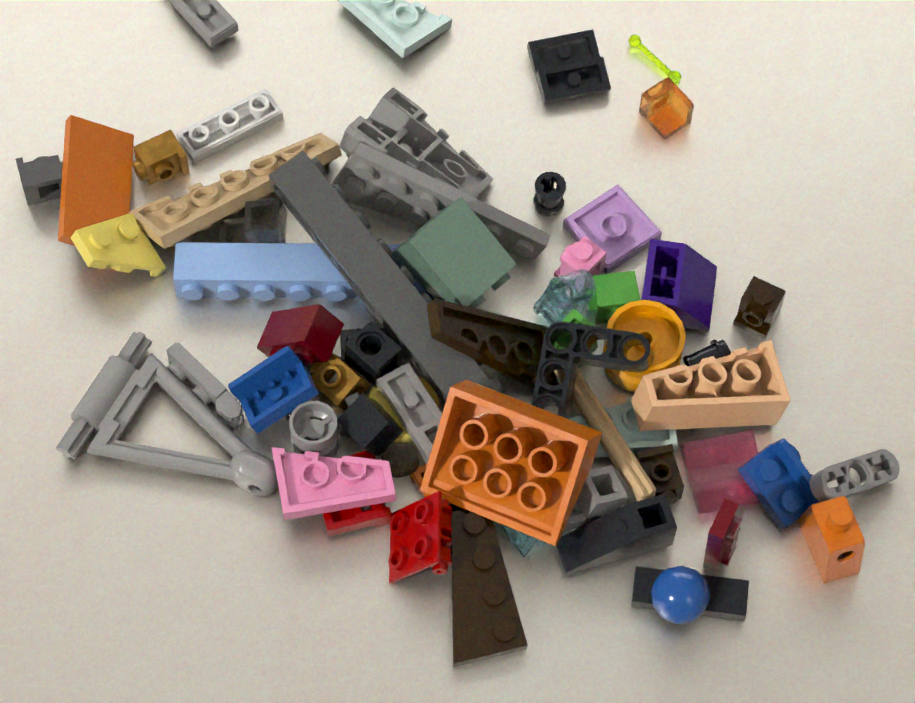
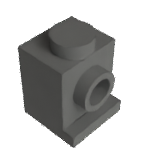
(41, 178)

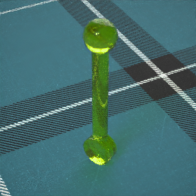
(635, 41)

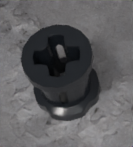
(545, 191)

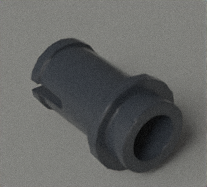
(716, 349)

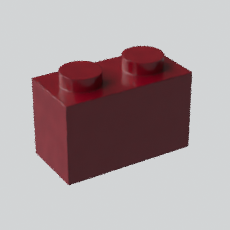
(306, 330)

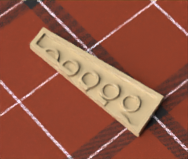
(173, 220)

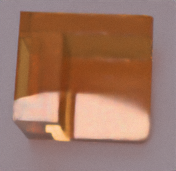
(666, 108)

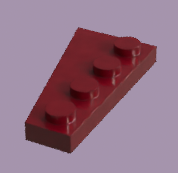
(723, 535)

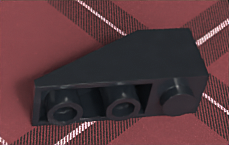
(619, 535)

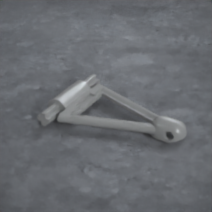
(117, 397)

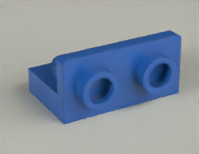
(779, 482)

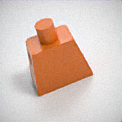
(833, 531)

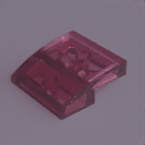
(713, 471)

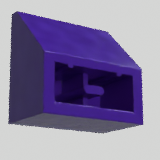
(681, 282)

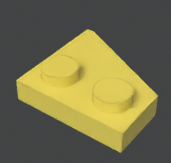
(118, 245)

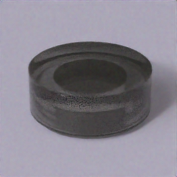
(402, 459)

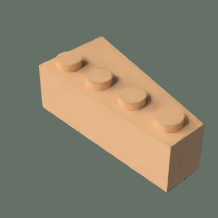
(715, 393)

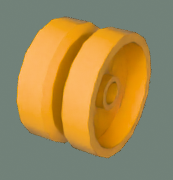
(662, 330)

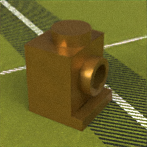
(160, 158)
(347, 381)

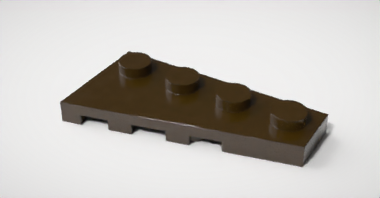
(490, 338)

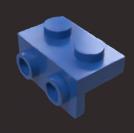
(273, 388)

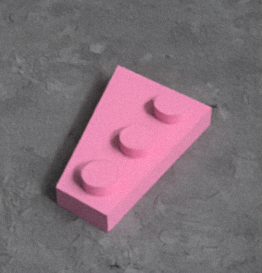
(327, 484)

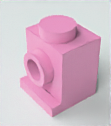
(582, 255)

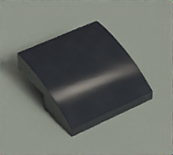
(568, 66)

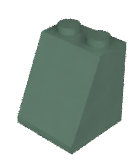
(455, 256)

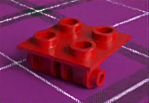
(420, 538)

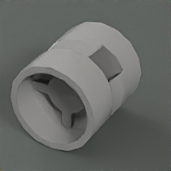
(314, 429)

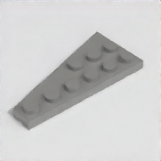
(404, 192)

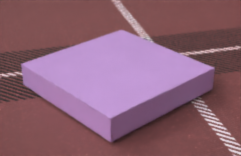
(614, 225)

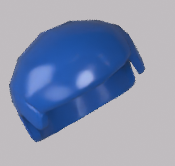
(680, 594)

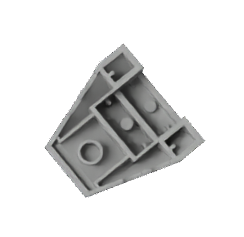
(401, 132)

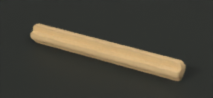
(611, 439)

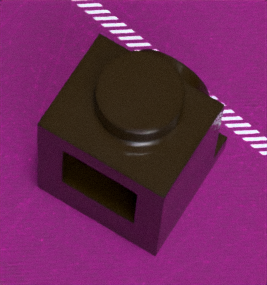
(759, 307)
(660, 462)

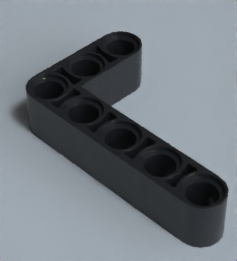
(579, 353)

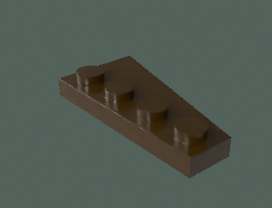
(482, 598)

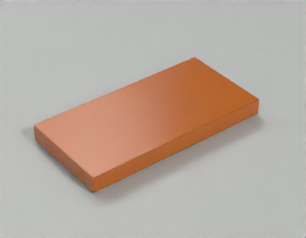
(93, 175)

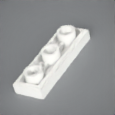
(229, 126)

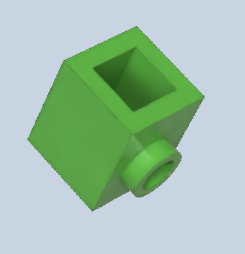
(611, 293)

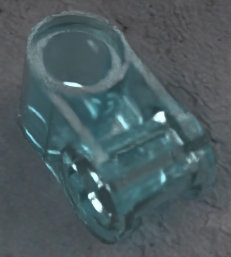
(564, 294)

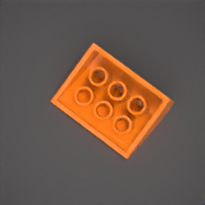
(509, 460)

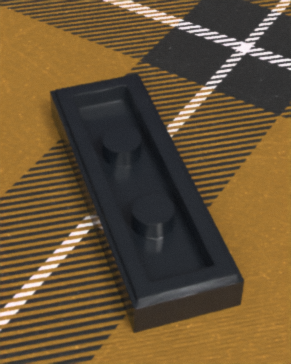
(727, 595)

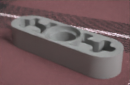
(863, 465)

